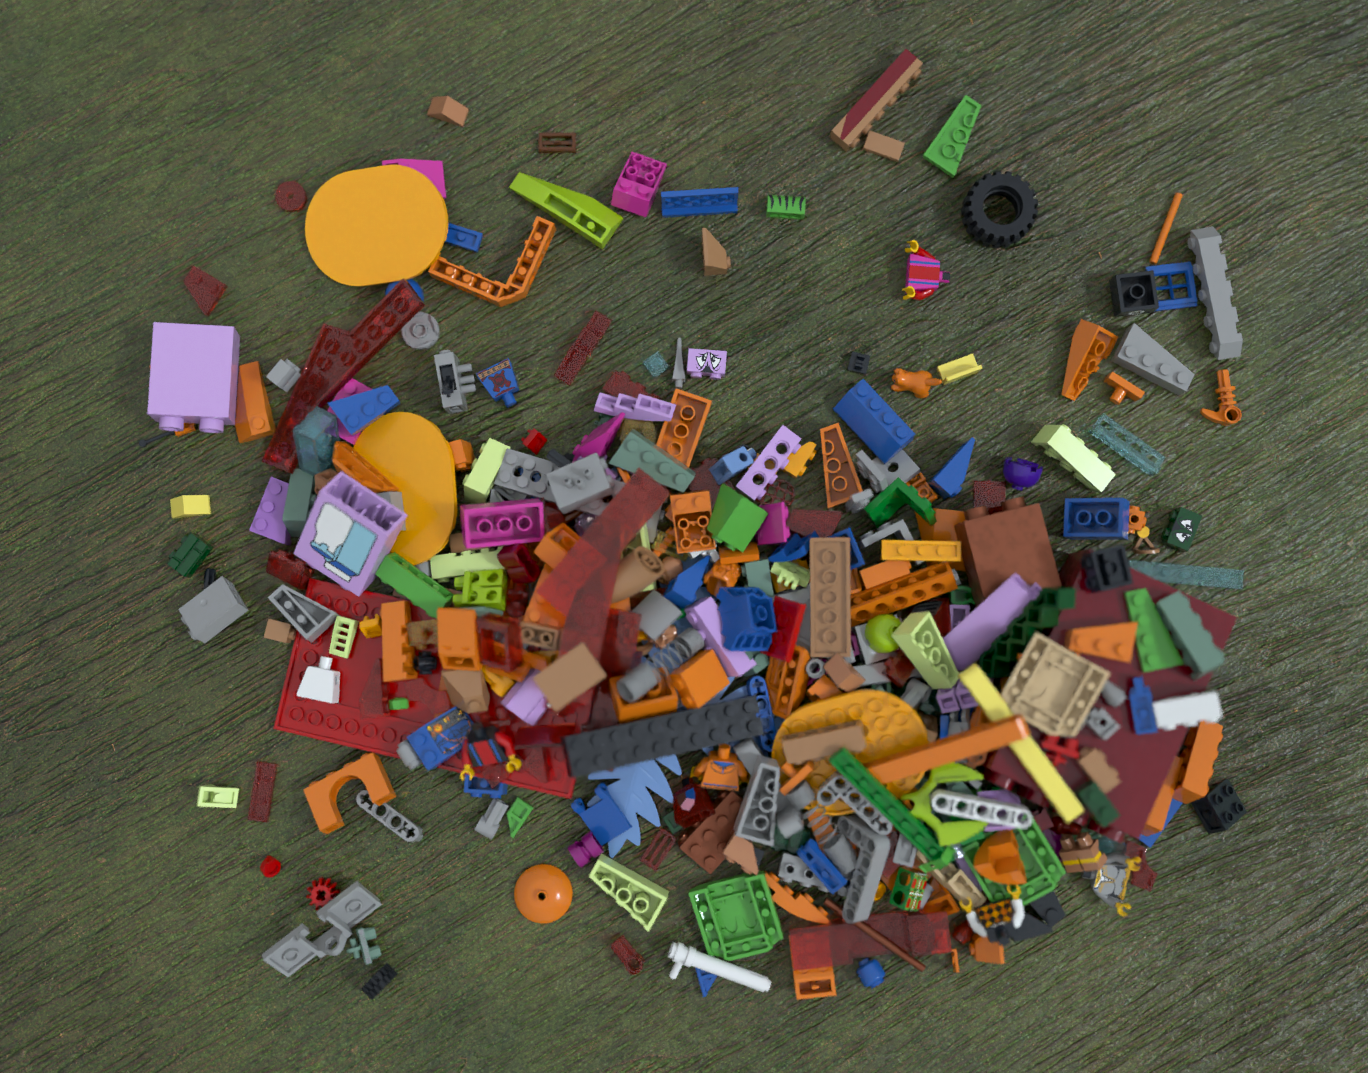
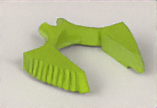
(946, 832)

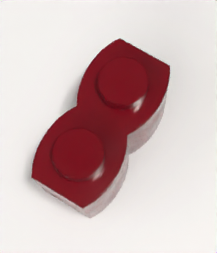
(518, 563)

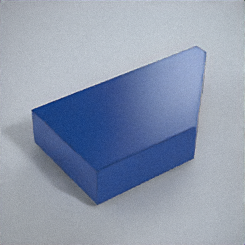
(705, 980)

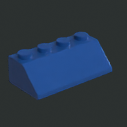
(874, 421)

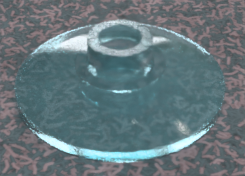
(1108, 846)

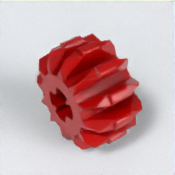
(317, 888)

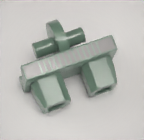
(364, 935)

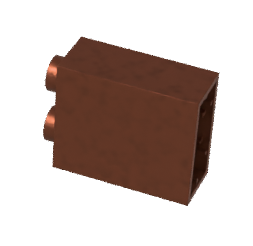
(1005, 545)

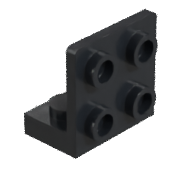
(1219, 808)

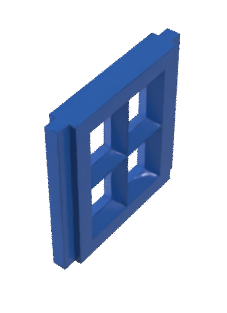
(1177, 268)

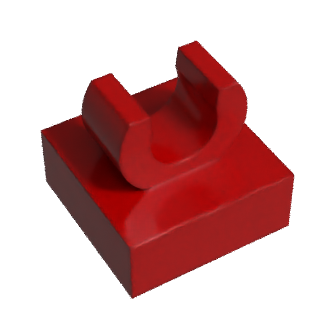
(534, 441)

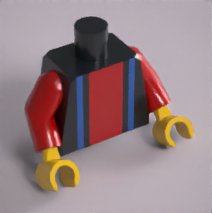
(487, 747)

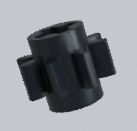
(425, 662)

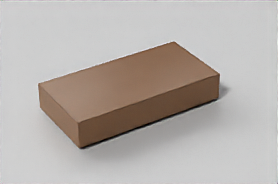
(883, 146)

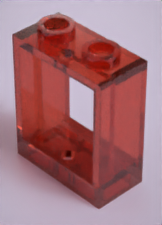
(512, 639)

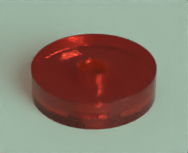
(286, 189)

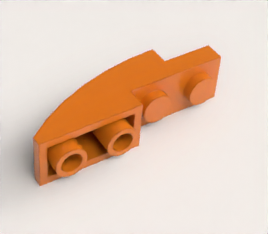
(799, 905)

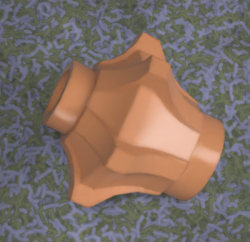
(669, 635)

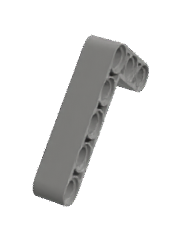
(788, 817)
(868, 867)

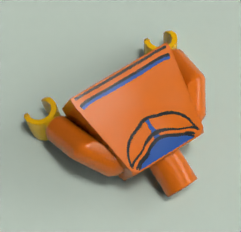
(721, 770)

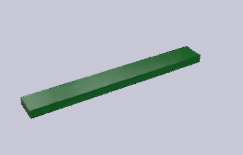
(888, 805)

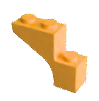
(796, 464)

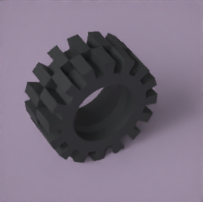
(379, 981)

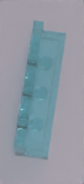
(1124, 448)

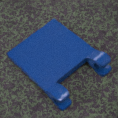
(603, 817)

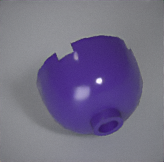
(1021, 473)

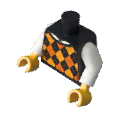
(997, 919)

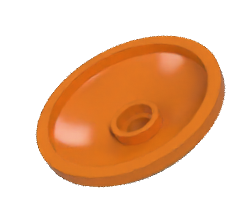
(546, 880)

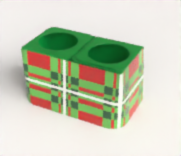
(917, 885)

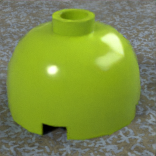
(879, 633)

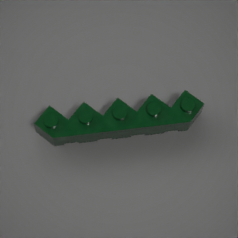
(1036, 615)

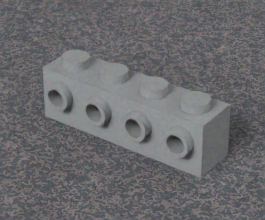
(794, 868)

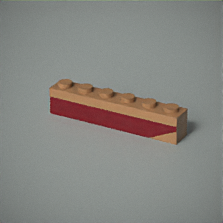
(876, 99)

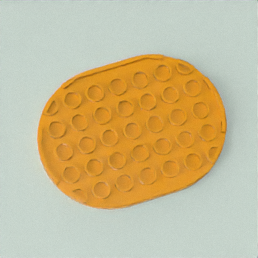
(376, 225)
(421, 465)
(888, 728)

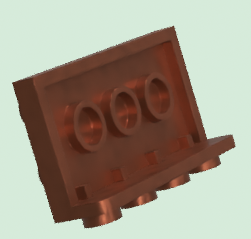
(707, 838)

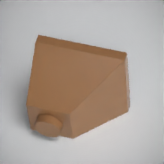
(714, 255)
(467, 689)

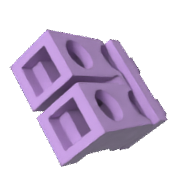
(950, 698)

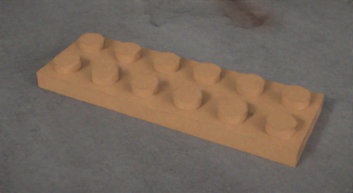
(830, 597)

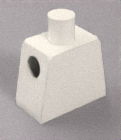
(321, 682)

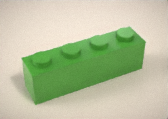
(414, 584)

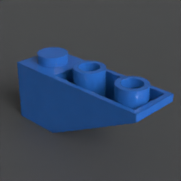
(683, 587)

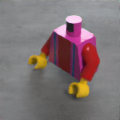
(922, 273)

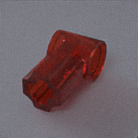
(625, 953)

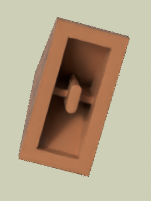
(448, 110)
(843, 673)

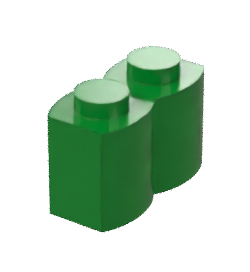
(960, 596)

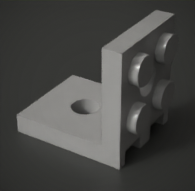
(878, 473)
(900, 530)

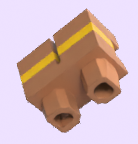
(1081, 854)

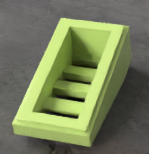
(353, 624)

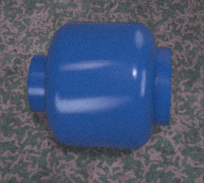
(870, 973)

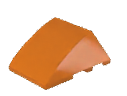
(942, 531)

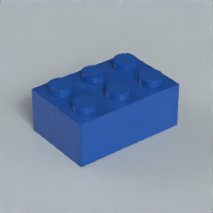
(1096, 518)

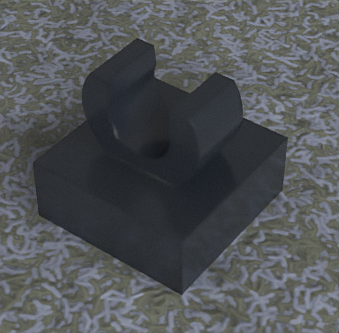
(858, 363)

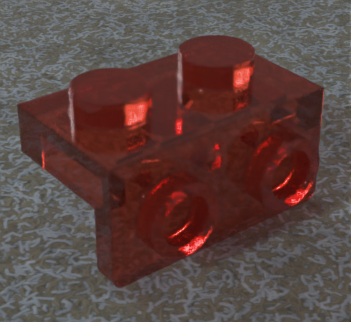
(898, 668)

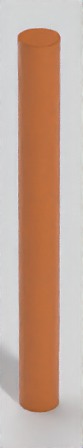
(1165, 229)

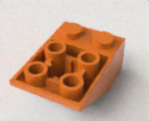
(691, 518)
(458, 639)
(813, 982)

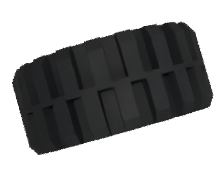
(1012, 189)

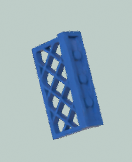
(699, 202)

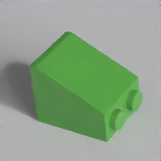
(735, 519)

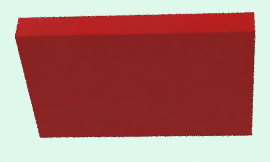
(788, 622)

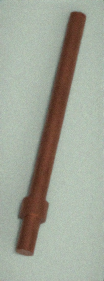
(838, 909)

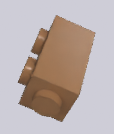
(1096, 769)

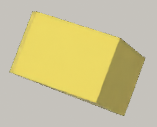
(190, 506)

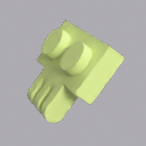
(791, 574)

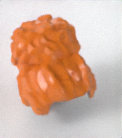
(721, 576)

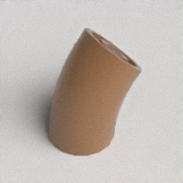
(636, 573)

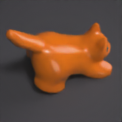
(916, 382)

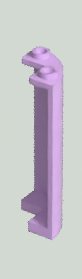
(988, 621)

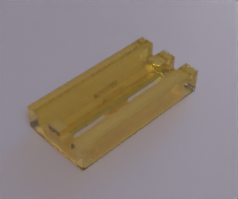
(658, 540)

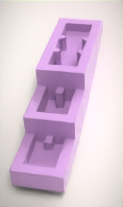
(638, 408)

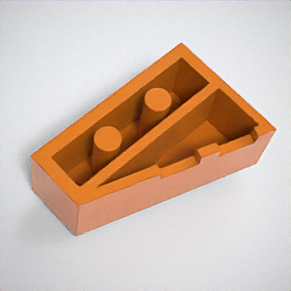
(1106, 641)

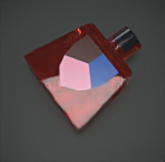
(691, 804)

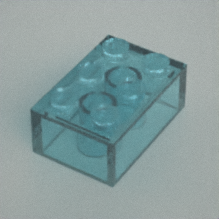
(315, 440)

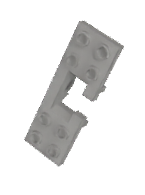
(342, 911)

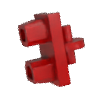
(1068, 749)

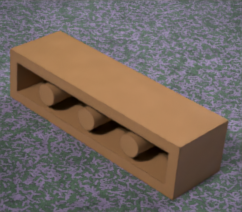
(824, 742)

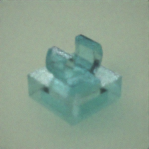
(655, 364)

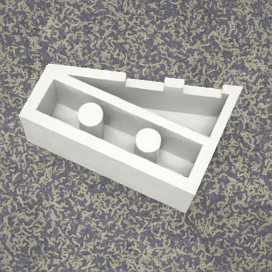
(1187, 710)

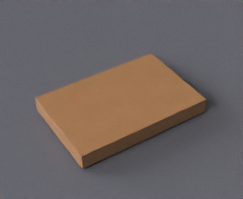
(569, 677)

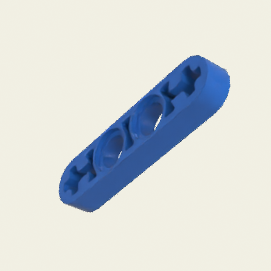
(766, 712)

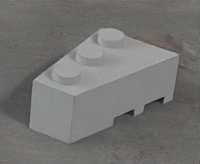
(305, 614)

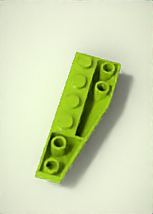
(569, 207)

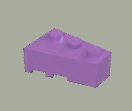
(270, 513)

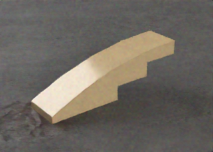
(955, 882)

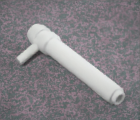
(690, 957)

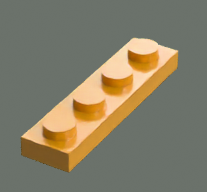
(921, 550)

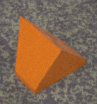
(940, 899)

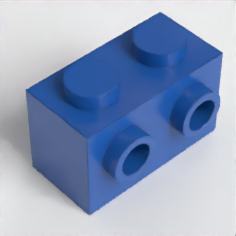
(479, 786)

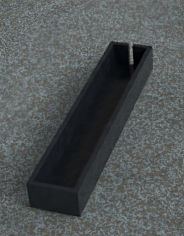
(661, 736)

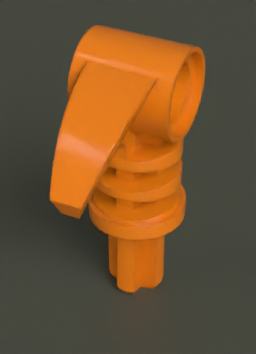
(1227, 403)

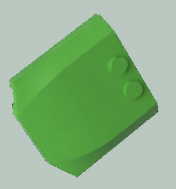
(1039, 861)
(736, 916)

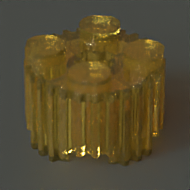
(644, 427)

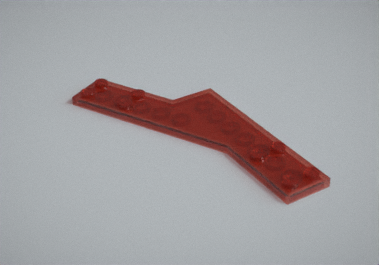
(335, 361)
(587, 575)

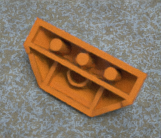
(358, 468)
(787, 682)

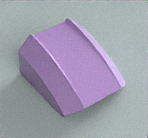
(526, 699)

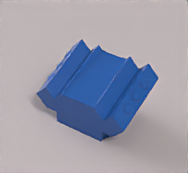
(746, 618)

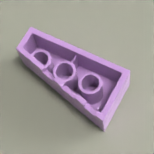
(707, 621)

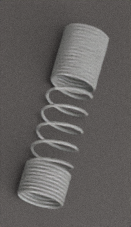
(643, 678)
(837, 847)

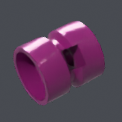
(585, 849)

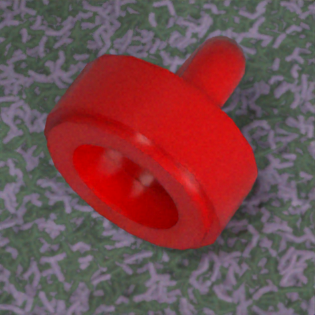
(270, 866)

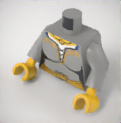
(1112, 879)

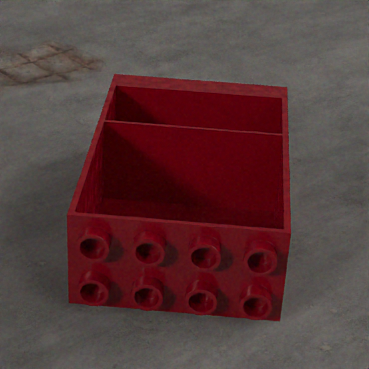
(1141, 758)

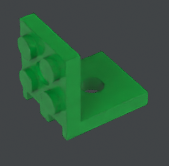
(894, 498)

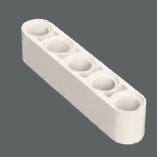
(988, 815)

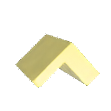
(958, 369)

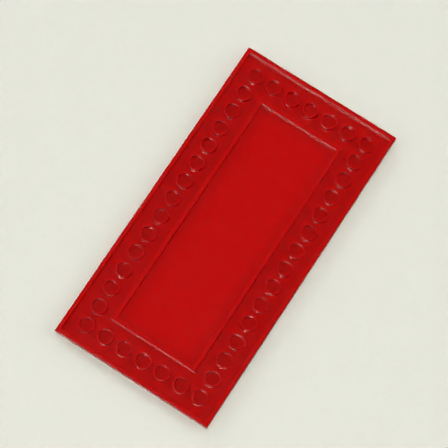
(342, 721)

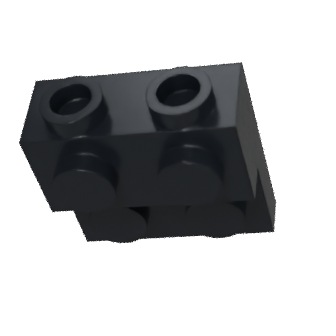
(1106, 569)

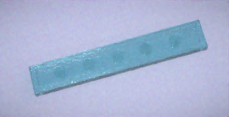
(1190, 574)

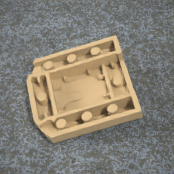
(1053, 687)

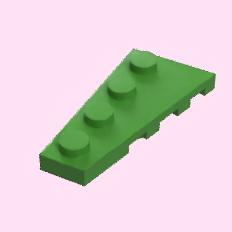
(951, 141)

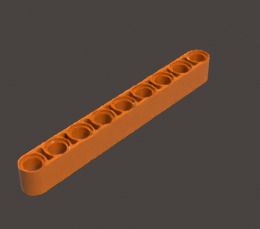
(949, 749)

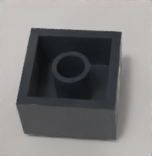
(1134, 293)

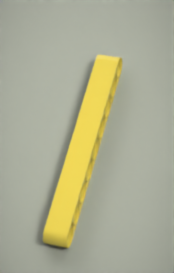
(1025, 749)

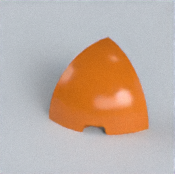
(1000, 859)

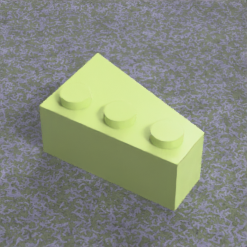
(484, 472)

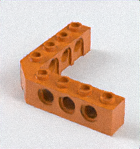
(517, 284)

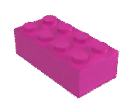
(502, 523)

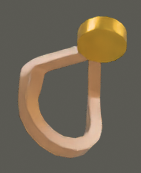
(1143, 535)

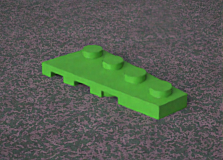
(1151, 639)

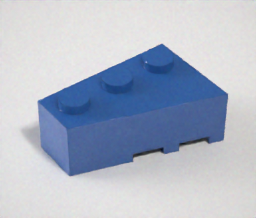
(364, 408)

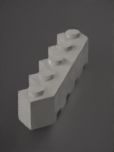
(1215, 293)

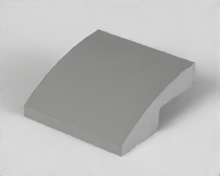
(657, 615)

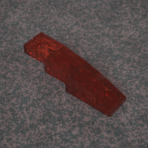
(583, 347)

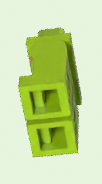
(482, 589)

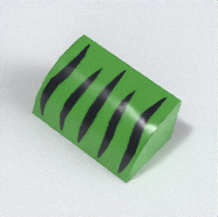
(785, 207)

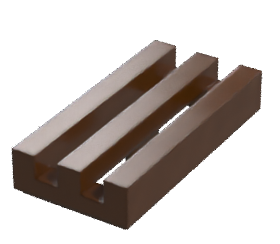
(557, 143)

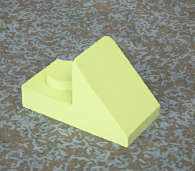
(217, 796)

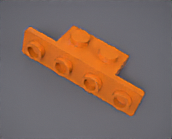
(529, 661)

